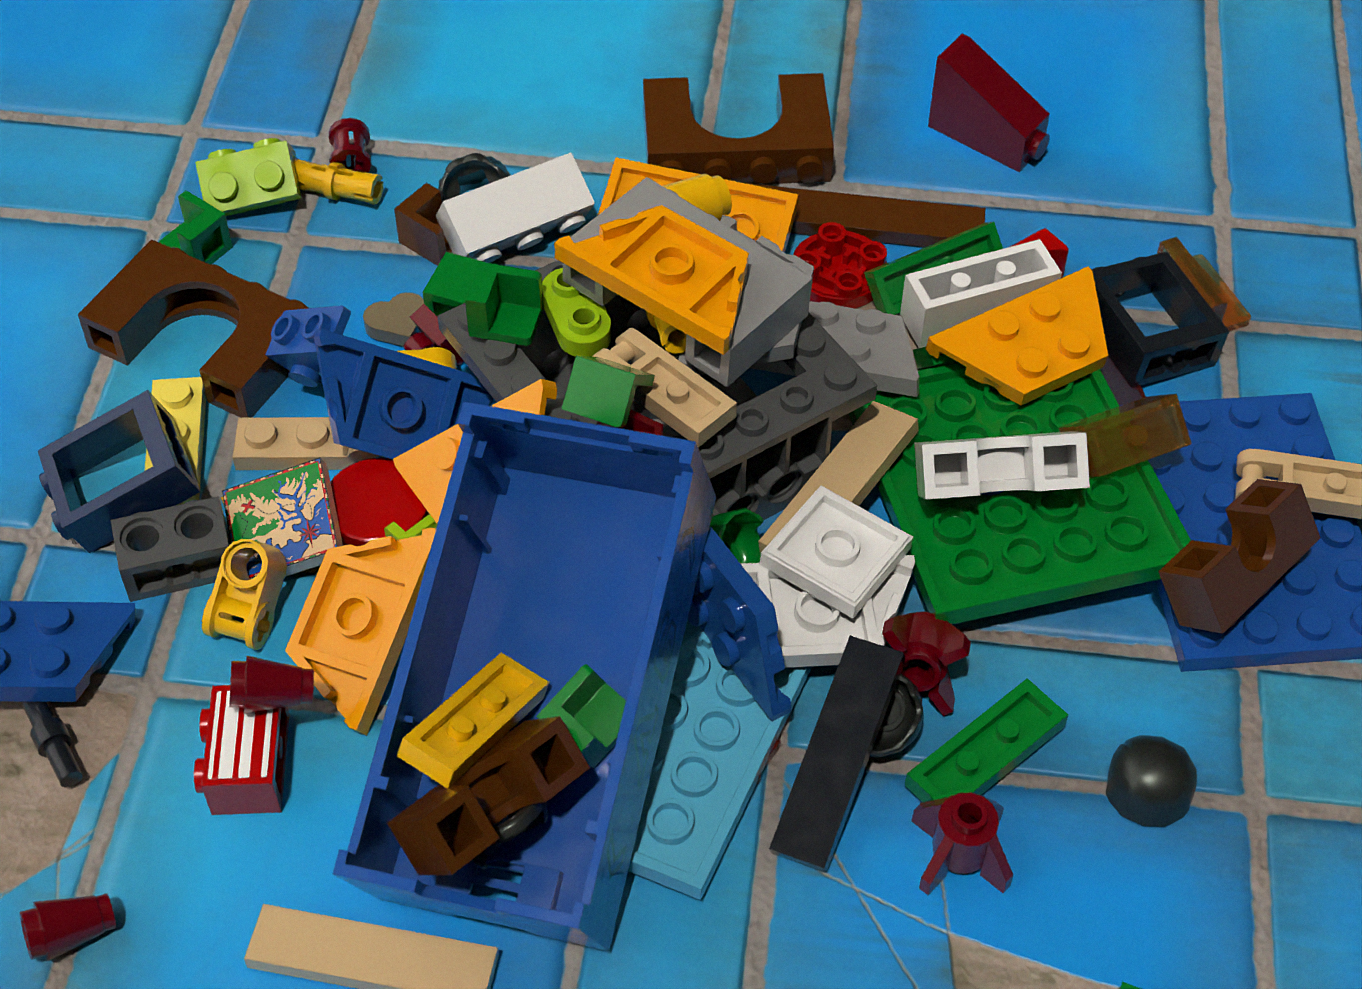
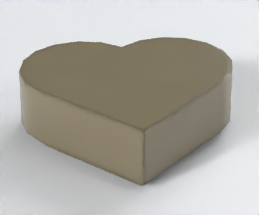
(391, 319)

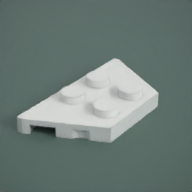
(818, 633)

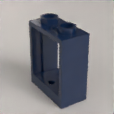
(156, 488)

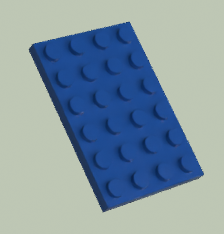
(1314, 605)

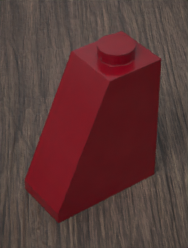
(986, 107)

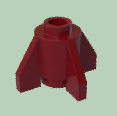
(928, 651)
(963, 839)

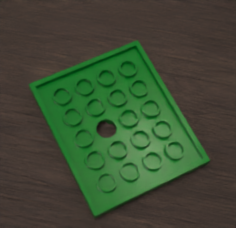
(1022, 545)

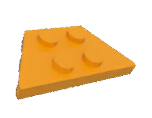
(667, 270)
(1031, 340)
(430, 464)
(359, 621)

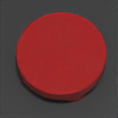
(840, 264)
(372, 497)

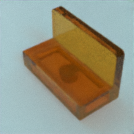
(1208, 284)
(1132, 433)

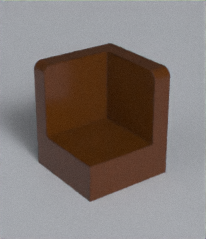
(418, 224)

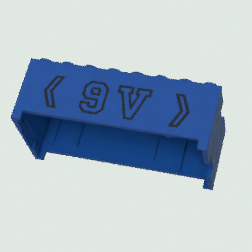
(562, 556)

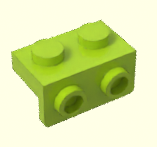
(249, 177)

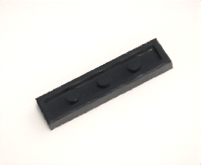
(837, 754)

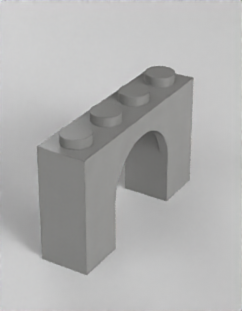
(772, 296)

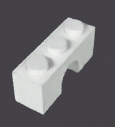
(1002, 464)

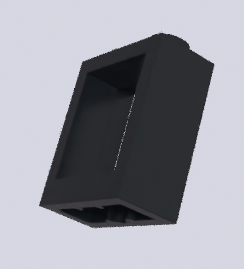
(1164, 354)

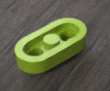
(569, 312)

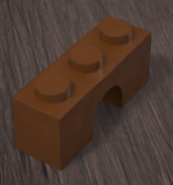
(1219, 582)
(457, 823)

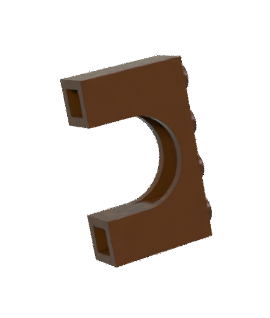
(790, 152)
(170, 285)

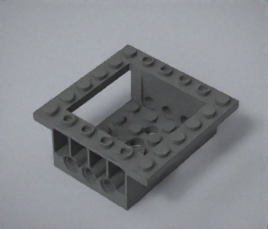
(755, 458)

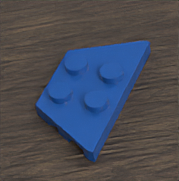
(388, 398)
(739, 624)
(56, 646)

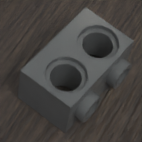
(170, 548)

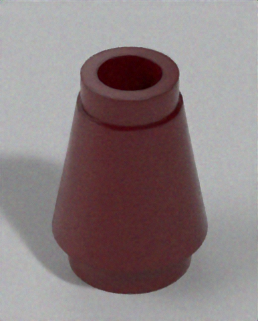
(269, 685)
(65, 924)

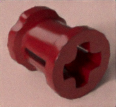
(340, 141)

